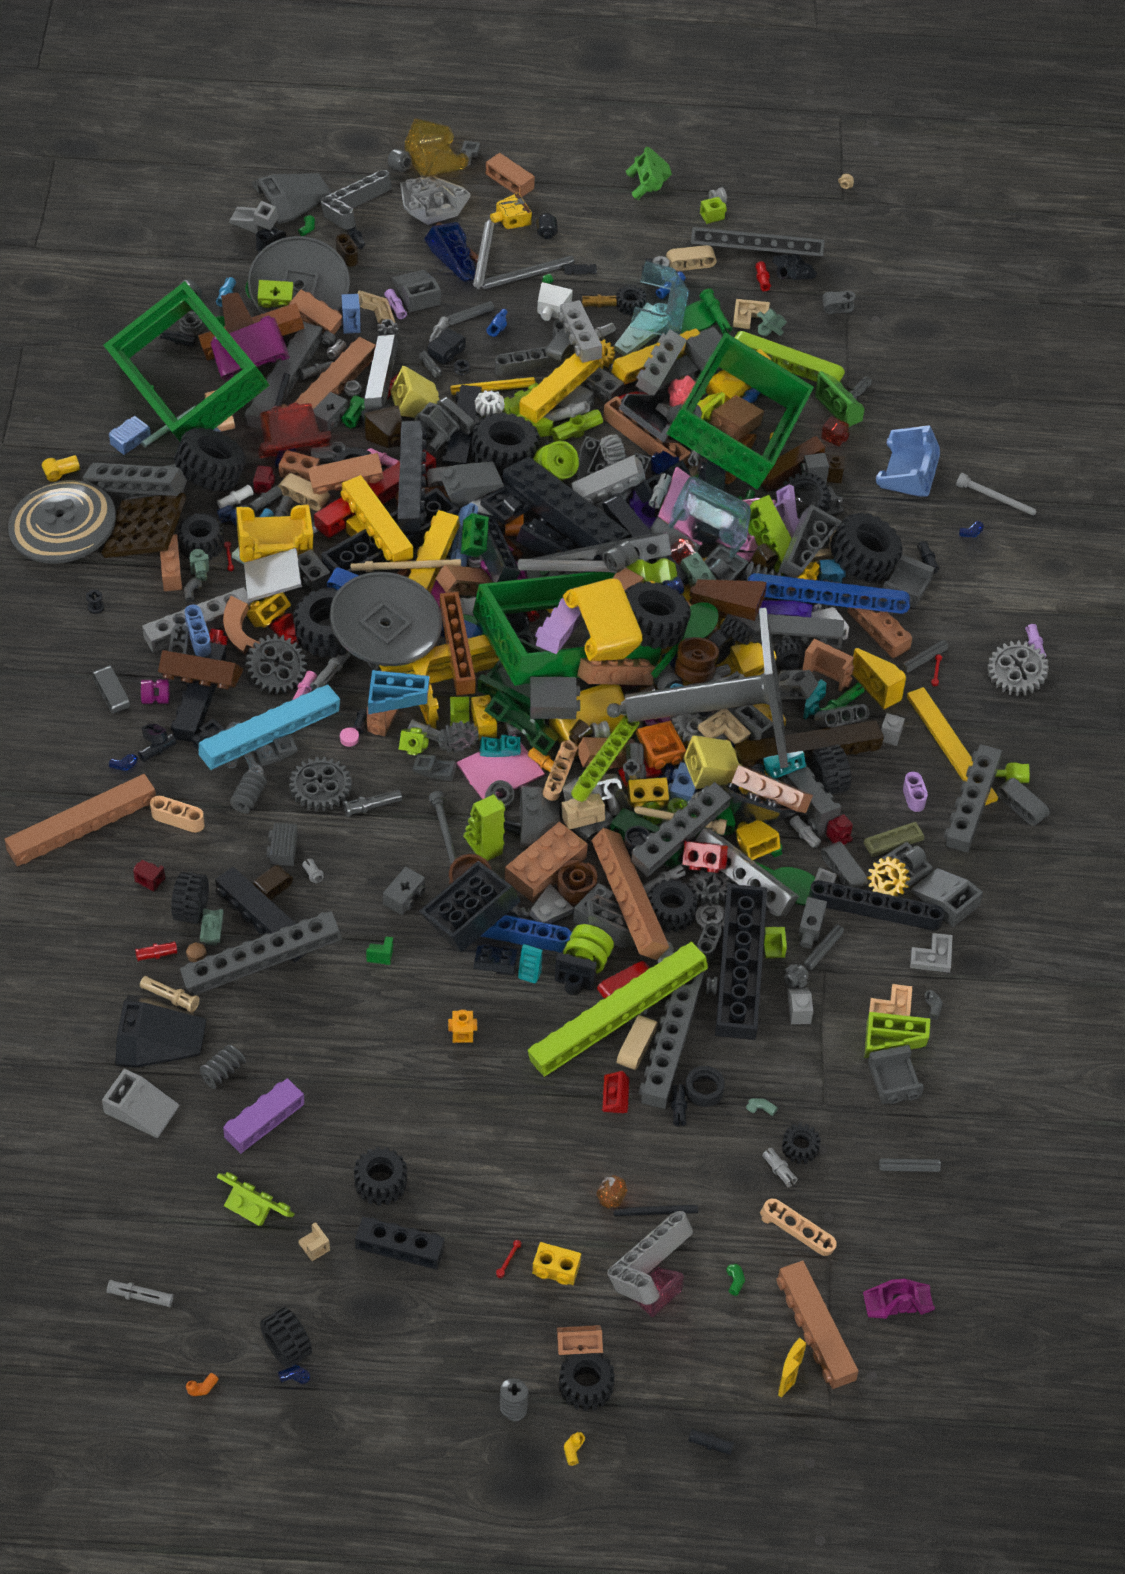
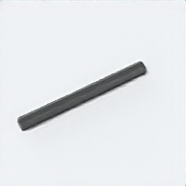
(528, 272)

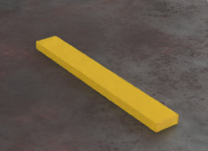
(944, 735)

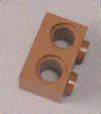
(297, 464)

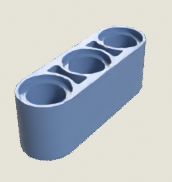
(197, 630)

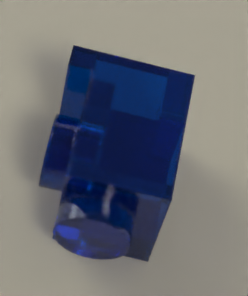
(662, 461)

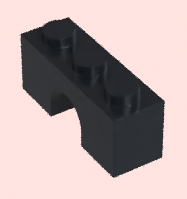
(645, 489)

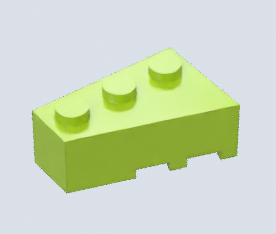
(894, 1031)

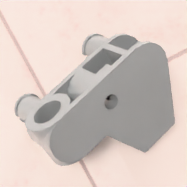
(601, 788)

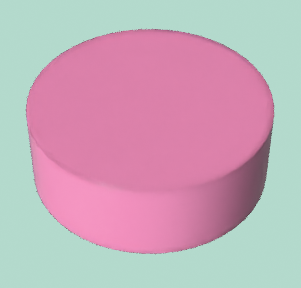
(349, 737)

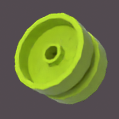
(558, 459)
(591, 944)

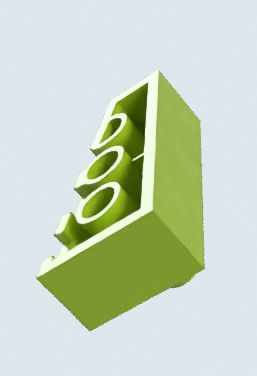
(769, 528)
(486, 827)

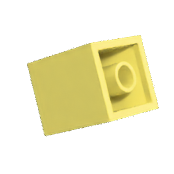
(412, 392)
(710, 761)

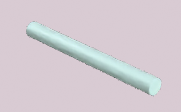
(160, 432)

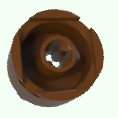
(576, 881)

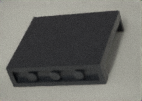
(643, 411)

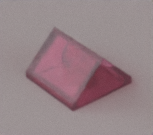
(668, 1284)

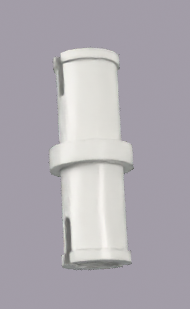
(235, 497)

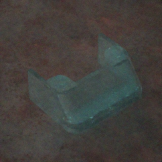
(662, 315)
(714, 508)

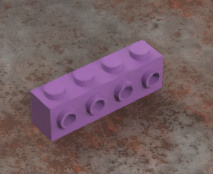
(263, 1115)

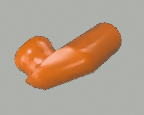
(199, 1389)

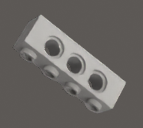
(580, 331)
(661, 362)

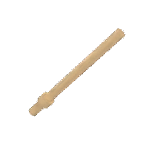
(369, 566)

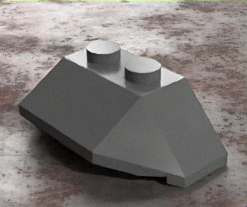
(536, 814)
(608, 917)

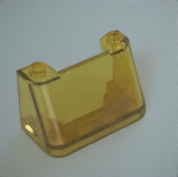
(430, 149)

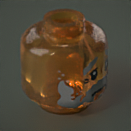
(612, 1191)

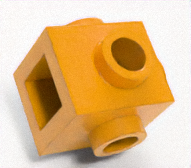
(462, 1026)

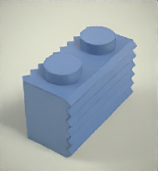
(129, 435)

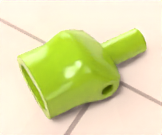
(1016, 771)

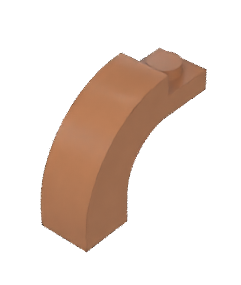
(233, 618)

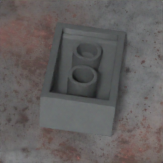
(470, 481)

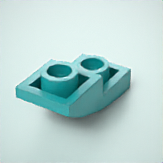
(812, 702)
(502, 747)

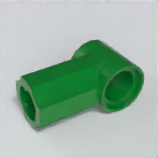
(353, 413)

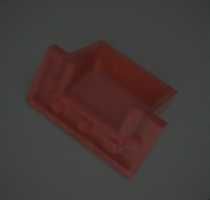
(290, 429)

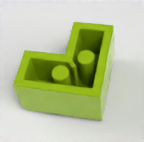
(657, 572)

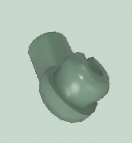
(763, 1104)

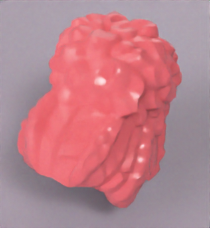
(679, 390)

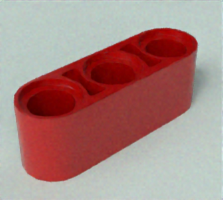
(621, 979)

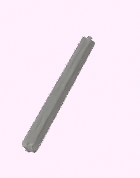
(483, 254)
(562, 565)

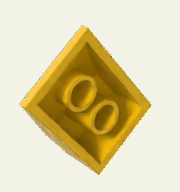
(879, 678)

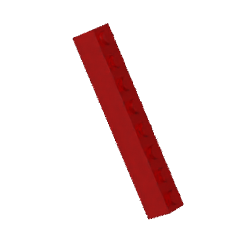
(334, 516)

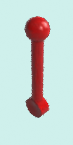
(227, 545)
(935, 681)
(500, 1272)

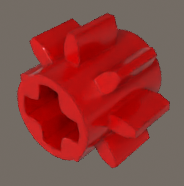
(217, 636)

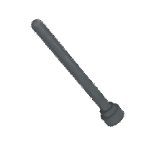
(437, 801)

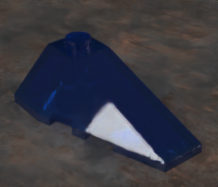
(450, 246)

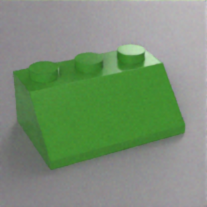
(838, 400)

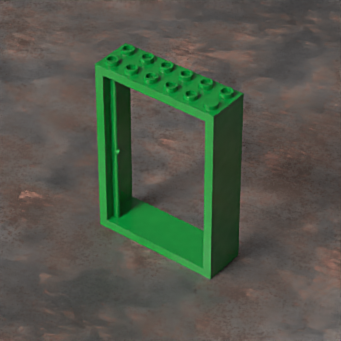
(156, 320)
(764, 377)
(535, 594)

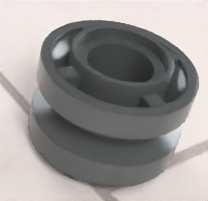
(191, 324)
(504, 788)

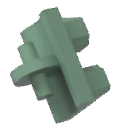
(770, 323)
(199, 564)
(211, 926)

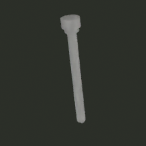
(965, 481)

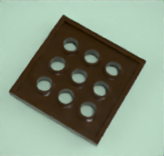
(144, 525)

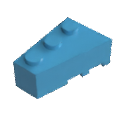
(396, 691)

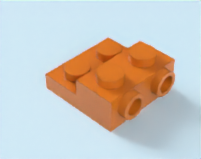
(661, 744)

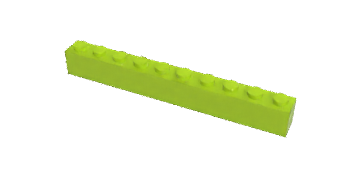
(617, 1009)

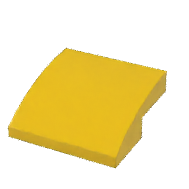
(791, 1366)

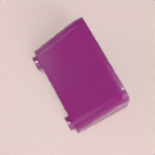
(259, 341)

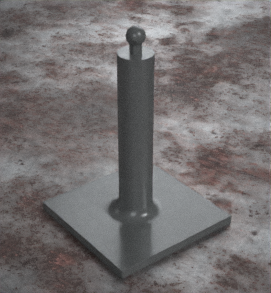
(715, 695)

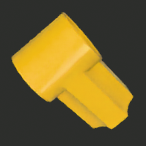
(55, 469)
(810, 572)

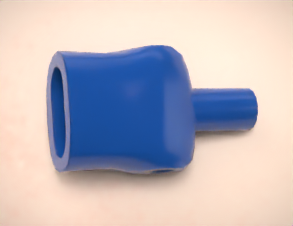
(498, 323)

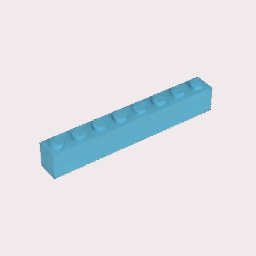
(268, 726)

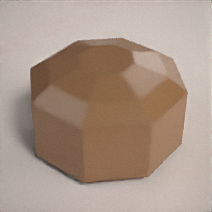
(196, 952)

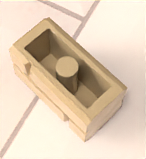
(584, 813)

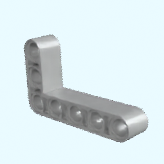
(631, 1271)

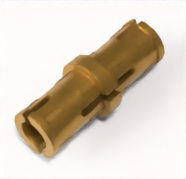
(598, 301)

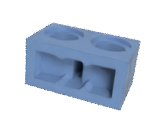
(351, 313)

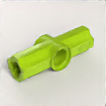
(577, 426)

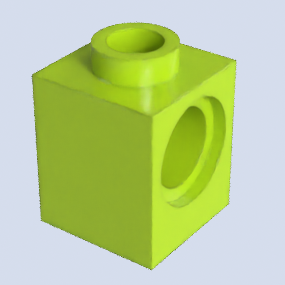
(713, 210)

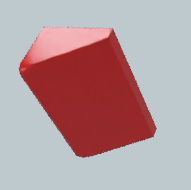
(616, 1092)

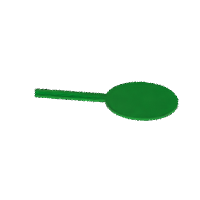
(697, 317)
(701, 624)
(795, 879)

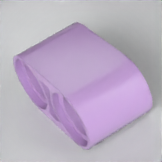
(915, 791)

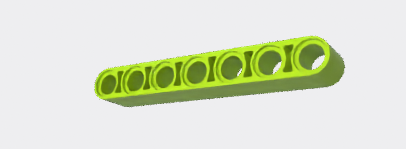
(791, 359)
(604, 759)

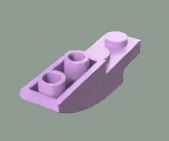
(787, 508)

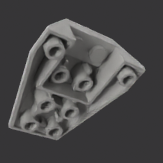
(433, 198)

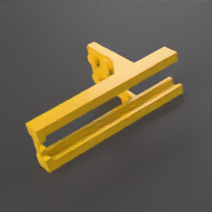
(443, 671)

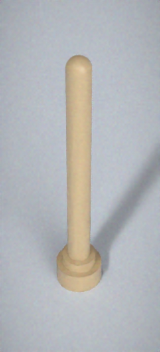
(718, 825)

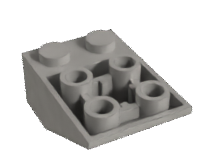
(139, 1103)

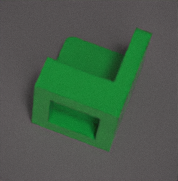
(380, 953)

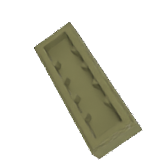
(893, 839)

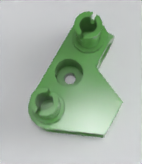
(651, 171)

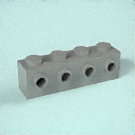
(610, 480)

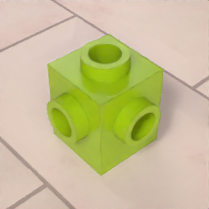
(407, 743)

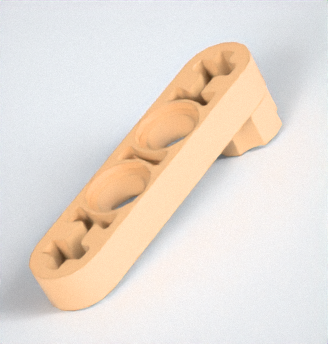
(567, 750)
(797, 1230)

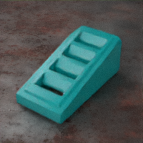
(772, 764)
(530, 966)

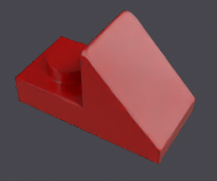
(284, 626)

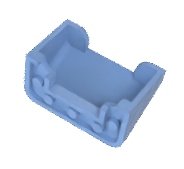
(911, 462)

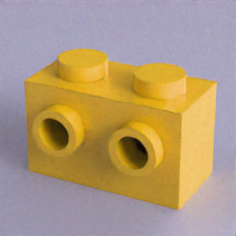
(264, 611)

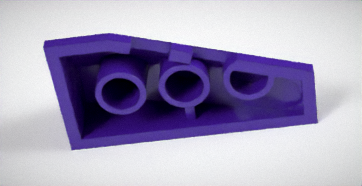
(787, 608)

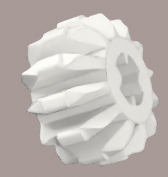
(489, 403)

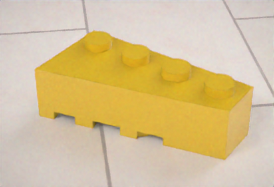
(729, 384)

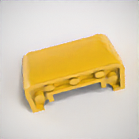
(272, 535)
(607, 618)
(592, 710)

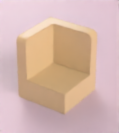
(315, 1243)

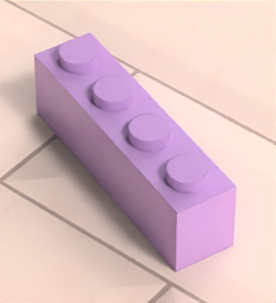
(558, 627)

